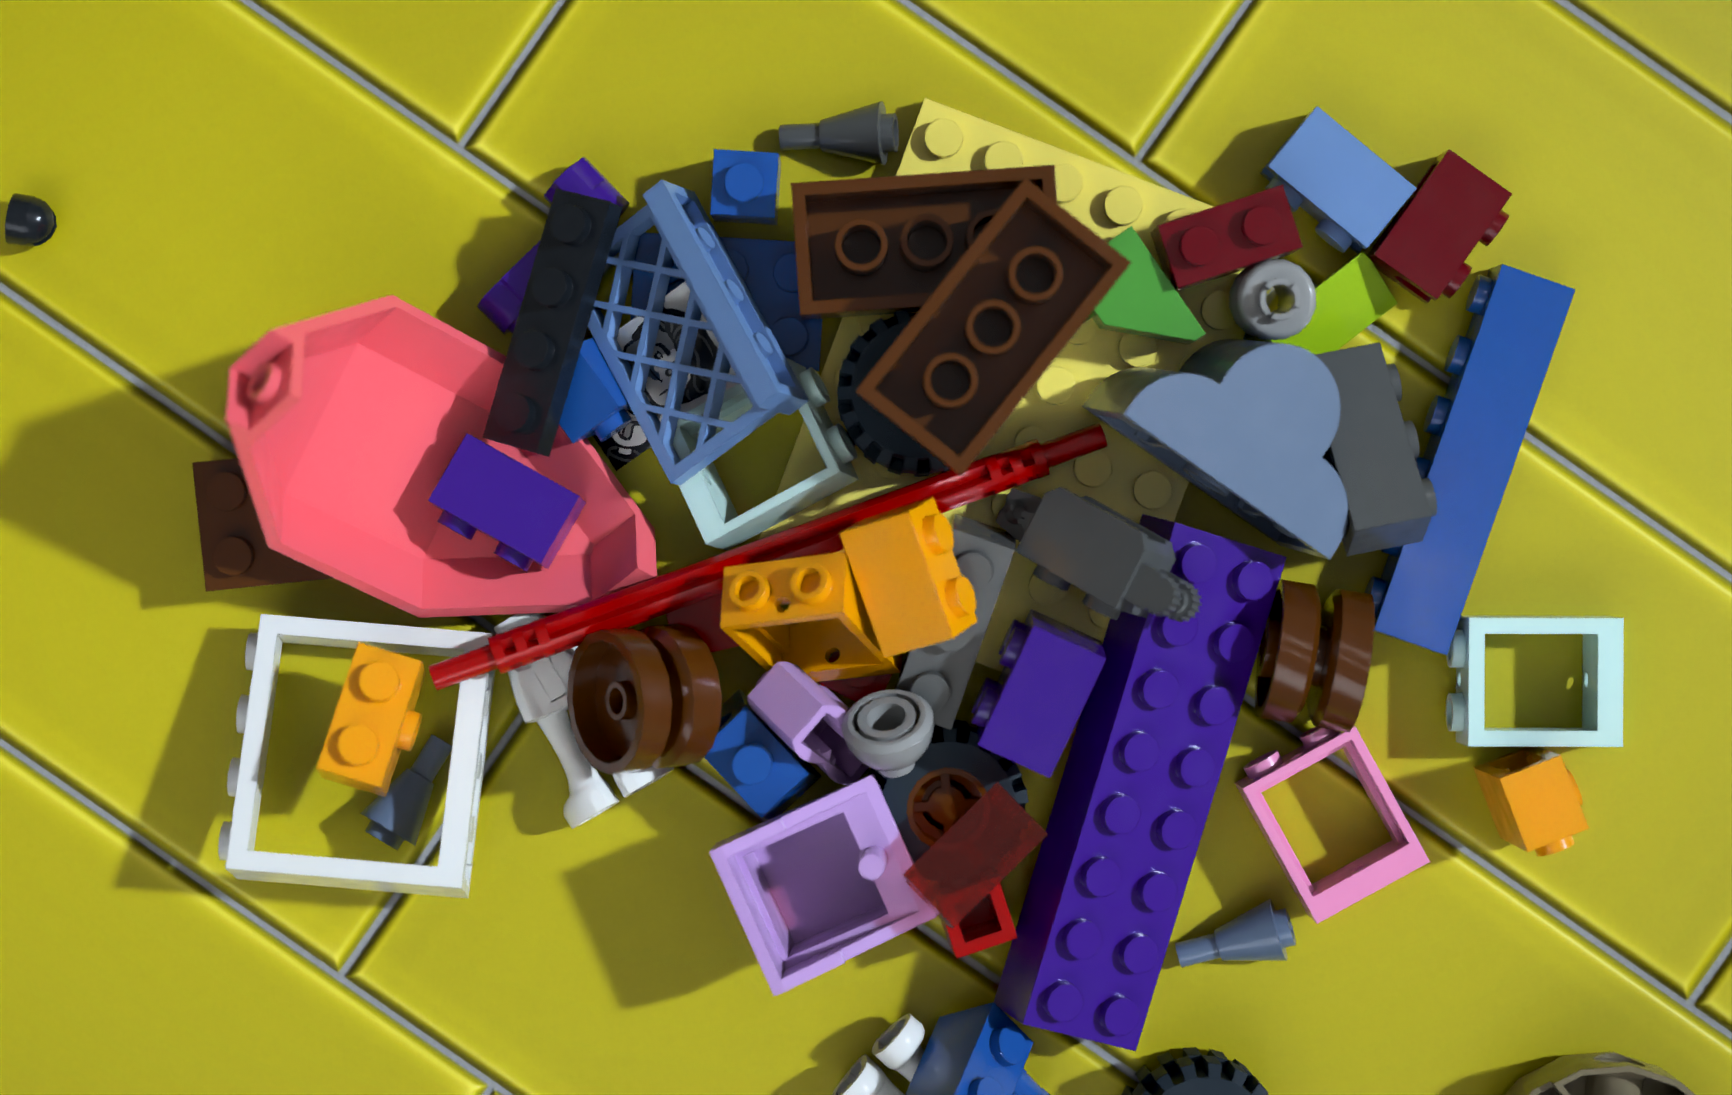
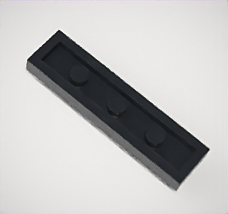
(552, 322)

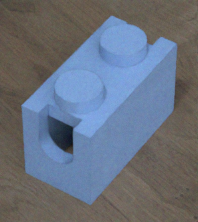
(1337, 182)

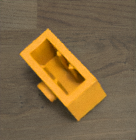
(910, 577)
(373, 720)
(1533, 800)

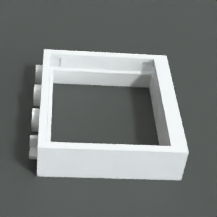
(465, 773)

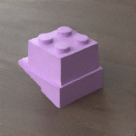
(820, 883)

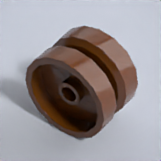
(1315, 656)
(644, 698)

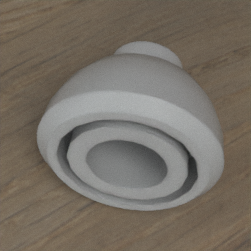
(889, 730)

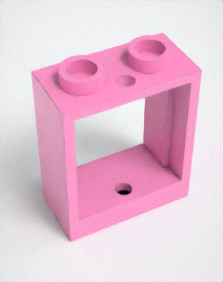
(1359, 877)

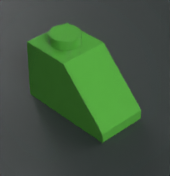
(1144, 298)

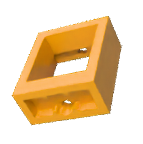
(822, 617)

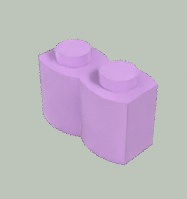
(806, 719)

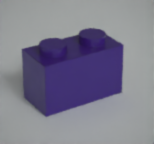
(506, 502)

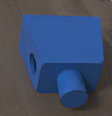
(758, 760)

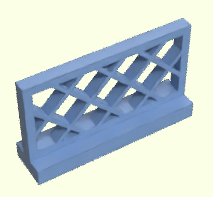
(730, 314)

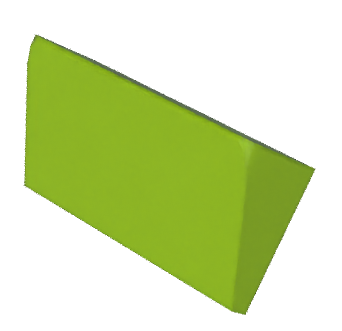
(1344, 306)

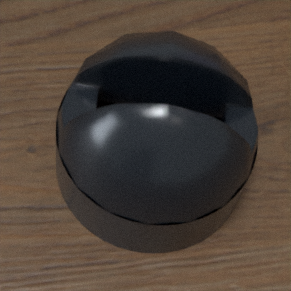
(28, 221)

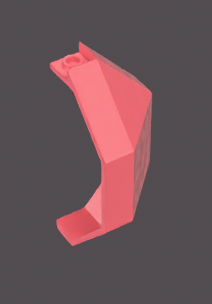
(351, 432)

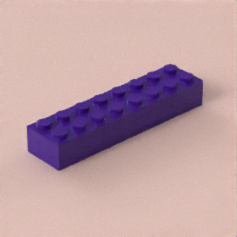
(1137, 797)

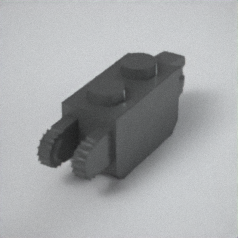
(1098, 552)

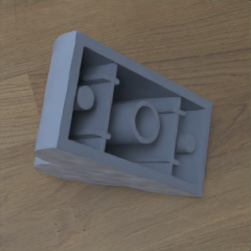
(1245, 430)

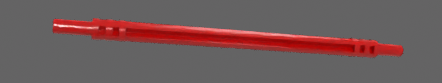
(705, 578)

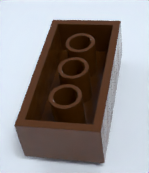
(893, 238)
(992, 327)

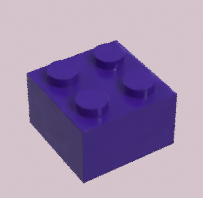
(1038, 693)

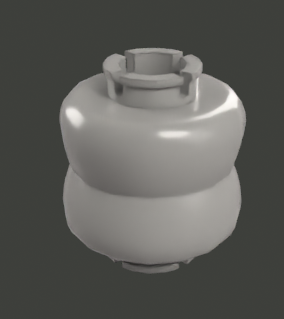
(1294, 293)

